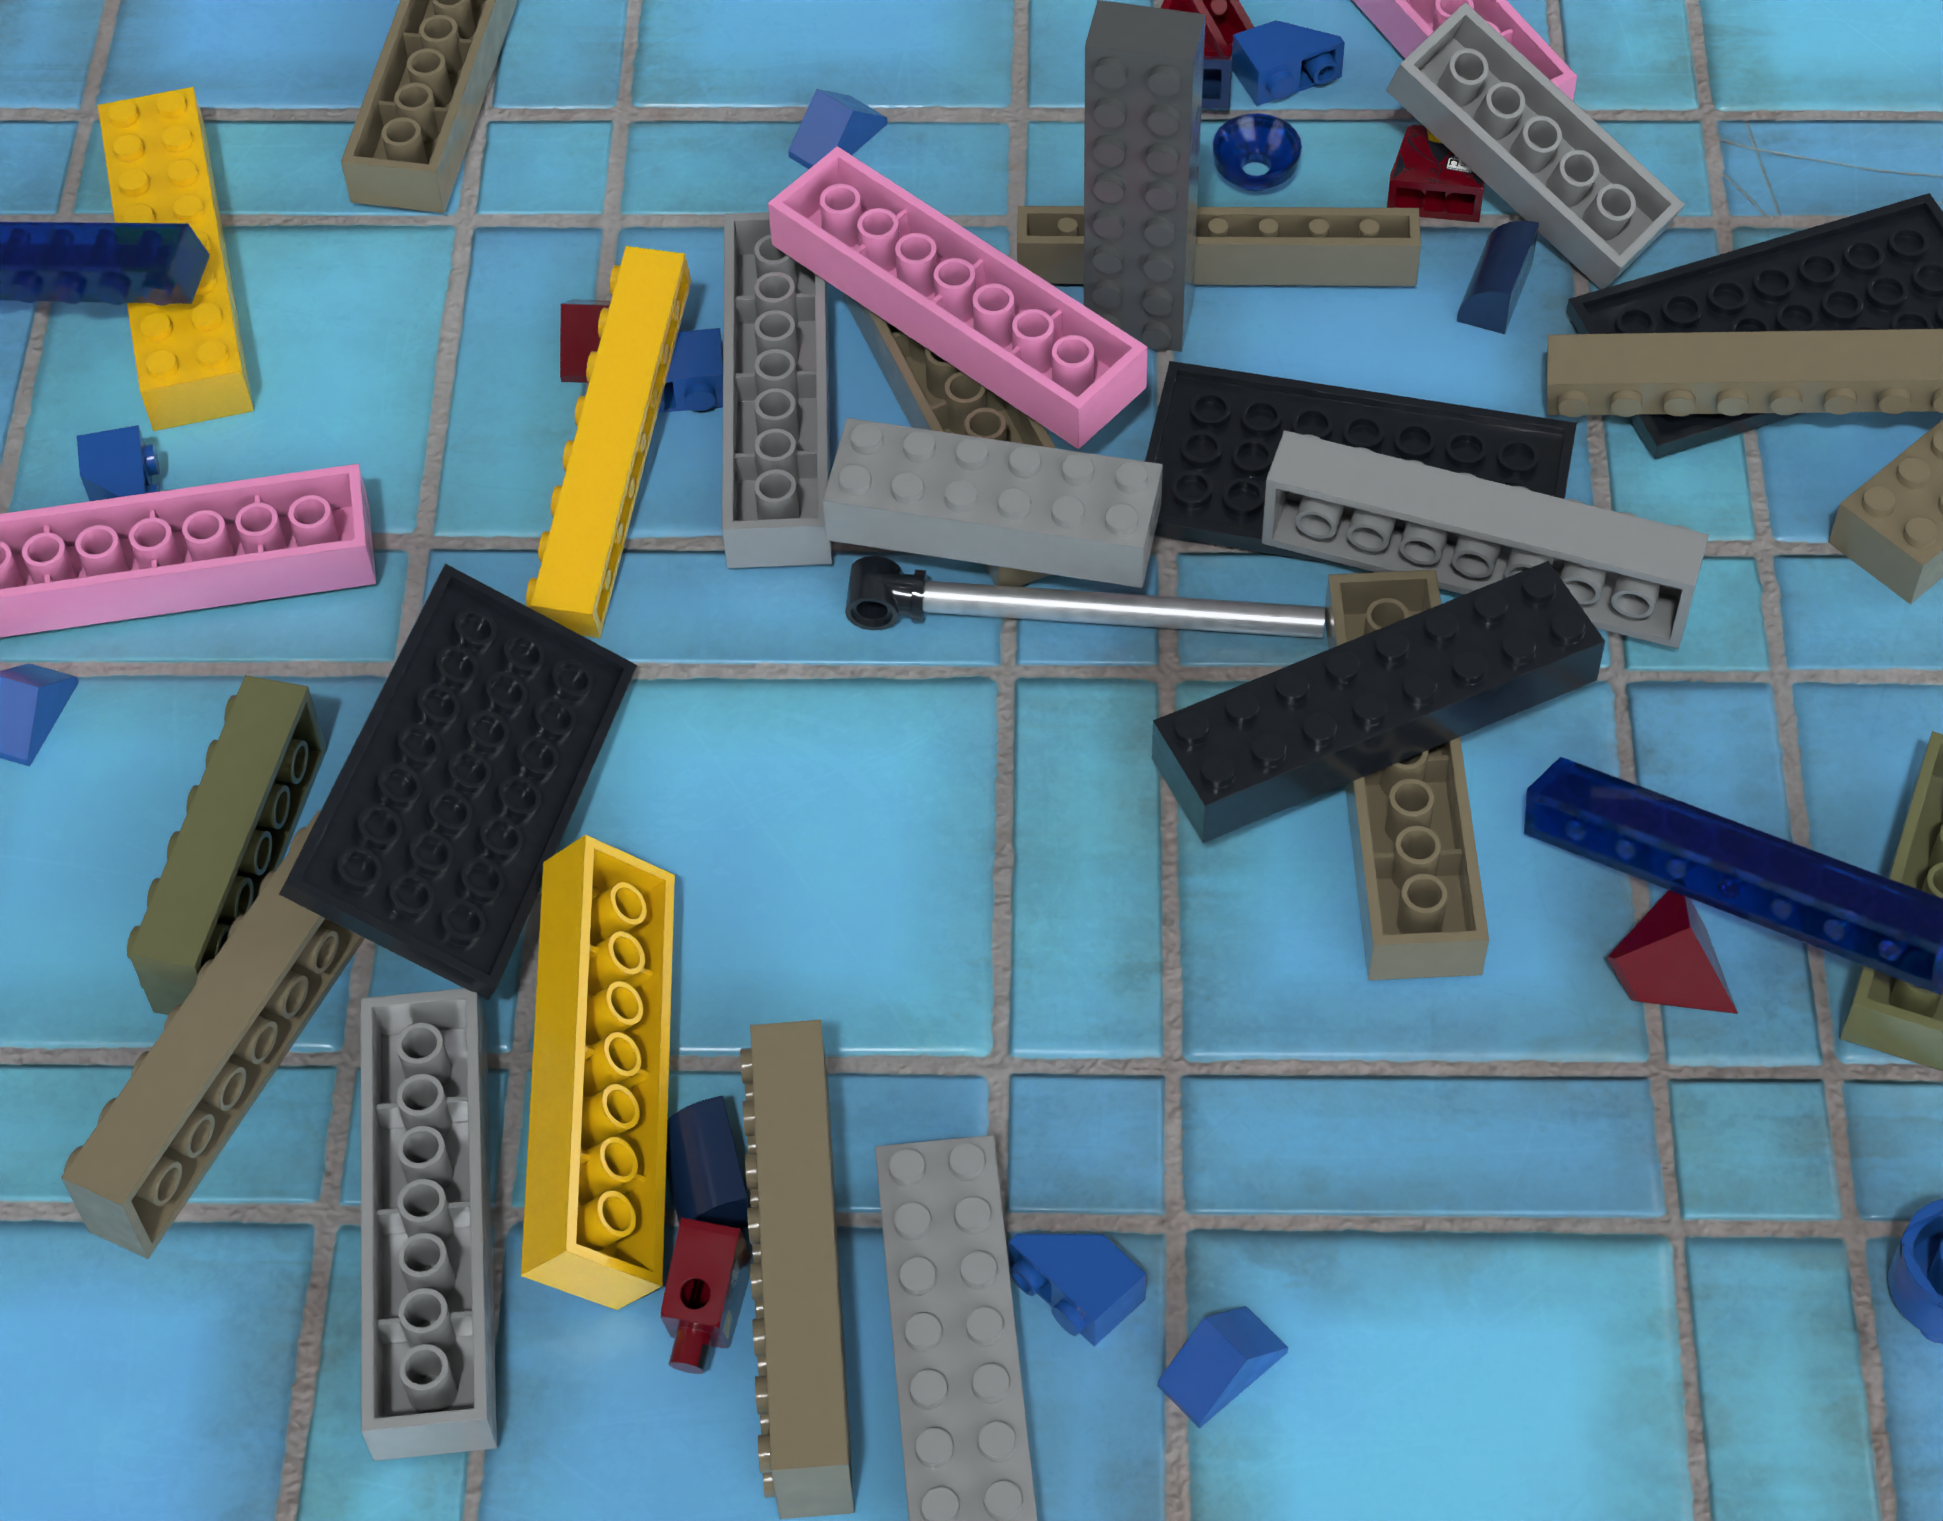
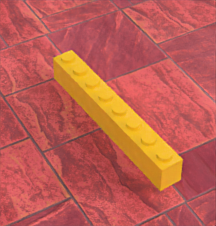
(611, 440)

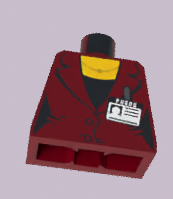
(1433, 179)
(709, 1271)

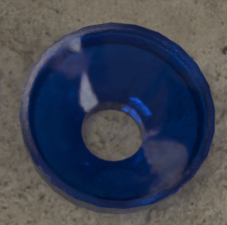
(1259, 140)

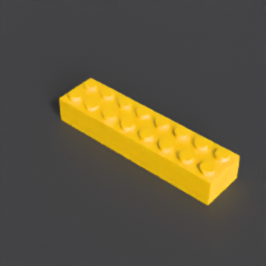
(163, 173)
(600, 1076)

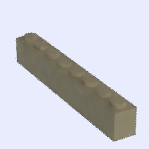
(1252, 245)
(1745, 372)

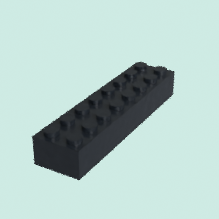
(1375, 701)

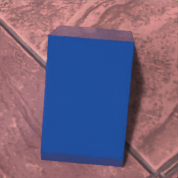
(833, 122)
(29, 708)
(1220, 1363)

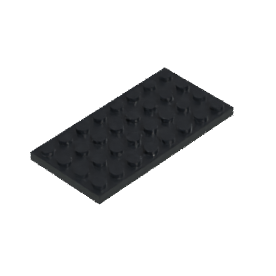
(1840, 275)
(1224, 427)
(461, 783)

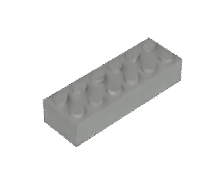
(1534, 146)
(993, 502)

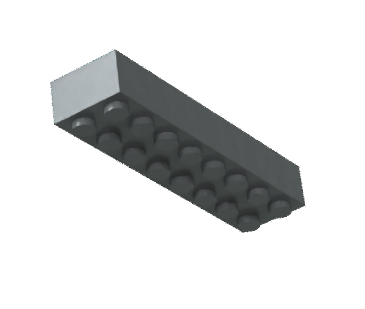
(1142, 168)

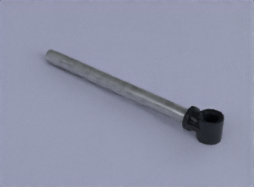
(881, 593)

